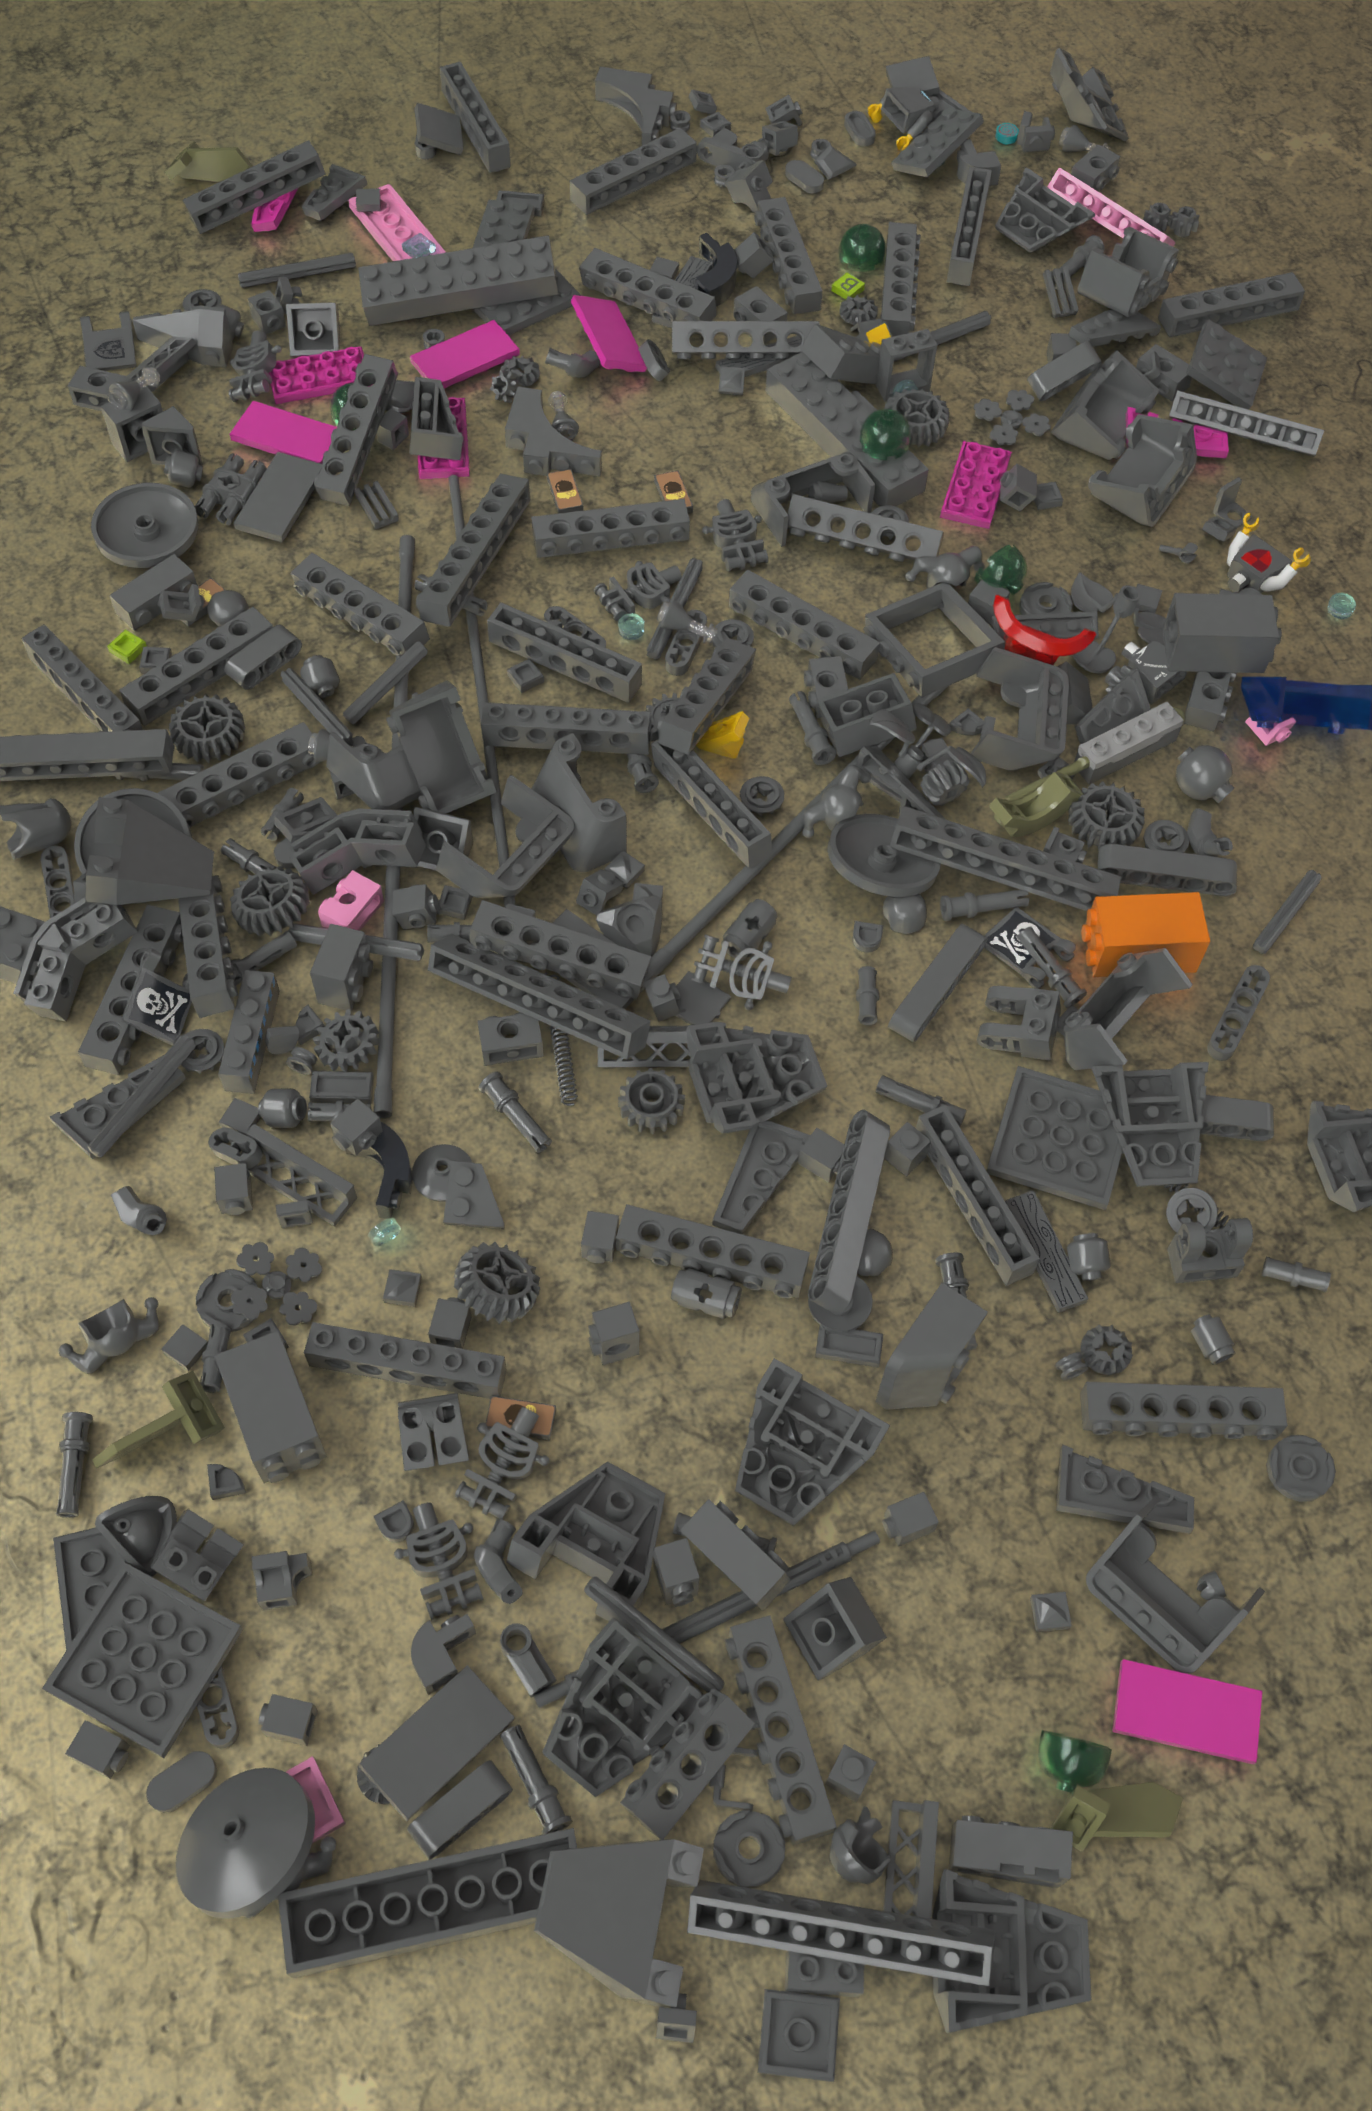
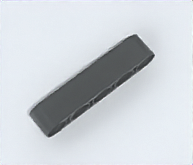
(1169, 869)
(937, 982)

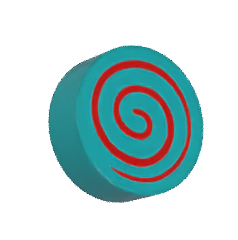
(1006, 133)

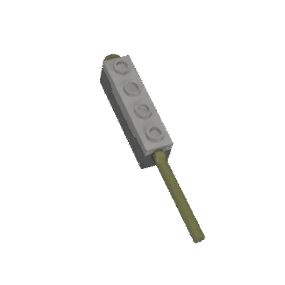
(1119, 746)

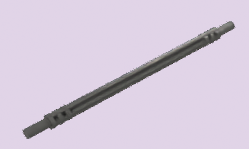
(739, 1603)

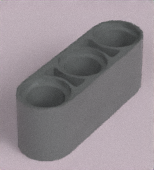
(1064, 371)
(263, 657)
(1237, 1118)
(459, 1809)

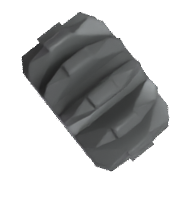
(945, 782)

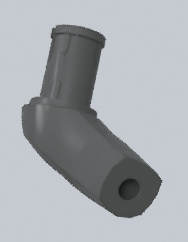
(576, 364)
(1203, 839)
(139, 1215)
(493, 1567)

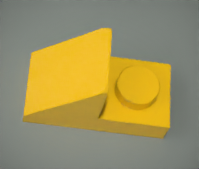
(725, 736)

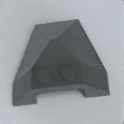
(1086, 96)

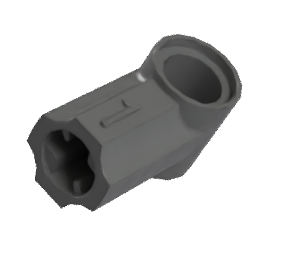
(528, 1661)

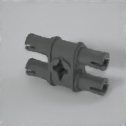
(229, 489)

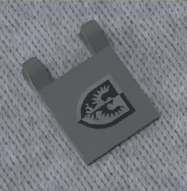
(111, 347)

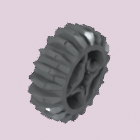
(924, 412)
(207, 728)
(1123, 815)
(269, 901)
(496, 1282)

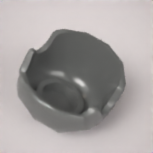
(226, 606)
(905, 913)
(876, 1254)

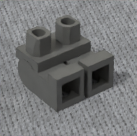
(428, 1415)
(192, 1570)

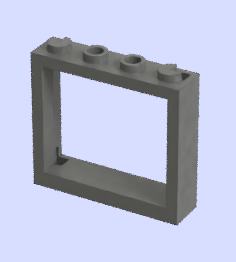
(959, 612)

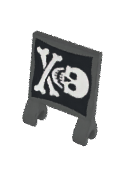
(1005, 945)
(157, 1003)

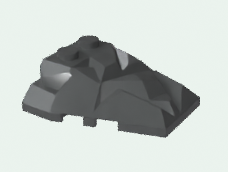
(750, 1074)
(801, 1444)
(618, 1709)

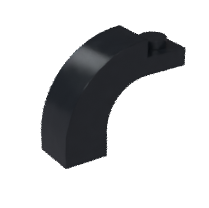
(722, 277)
(397, 1179)

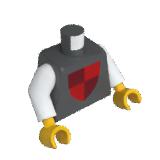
(1258, 564)

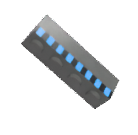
(247, 1032)

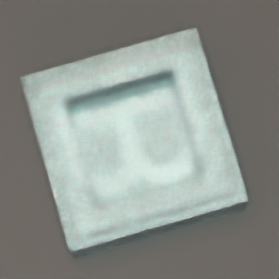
(418, 246)

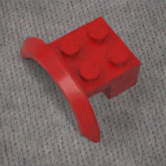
(1034, 643)

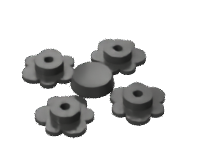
(1011, 419)
(276, 1284)

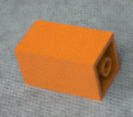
(1145, 924)

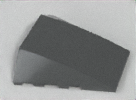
(1157, 1119)
(1342, 1153)
(1037, 1955)

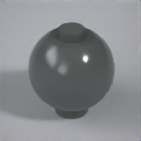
(1204, 773)

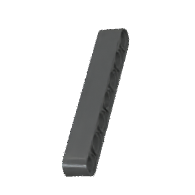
(849, 1213)

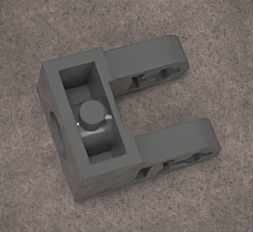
(1039, 1025)
(1223, 1245)

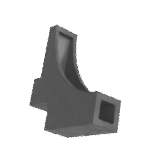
(637, 97)
(542, 444)

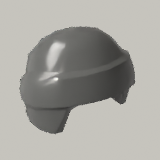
(855, 1851)

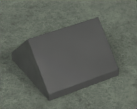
(168, 433)
(1078, 695)
(441, 828)

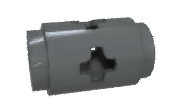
(756, 916)
(689, 1285)

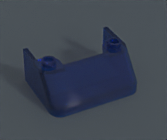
(1309, 703)

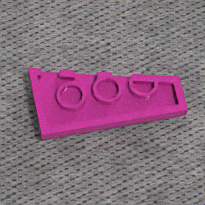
(269, 215)
(1208, 441)

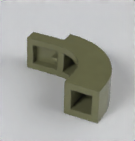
(1038, 808)

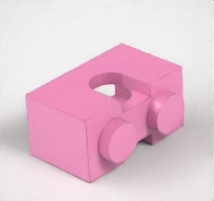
(364, 901)

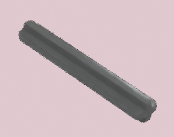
(385, 682)
(1287, 911)

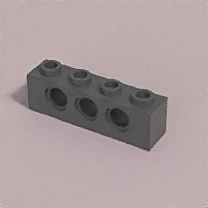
(705, 1759)

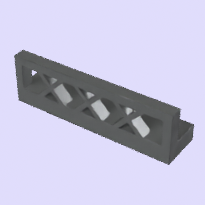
(165, 360)
(656, 1034)
(308, 1172)
(924, 1855)

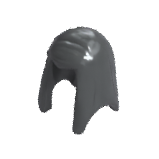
(37, 826)

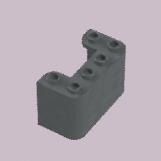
(1131, 275)

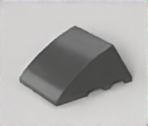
(1038, 214)

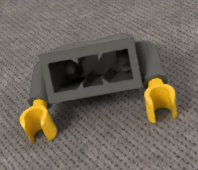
(908, 110)

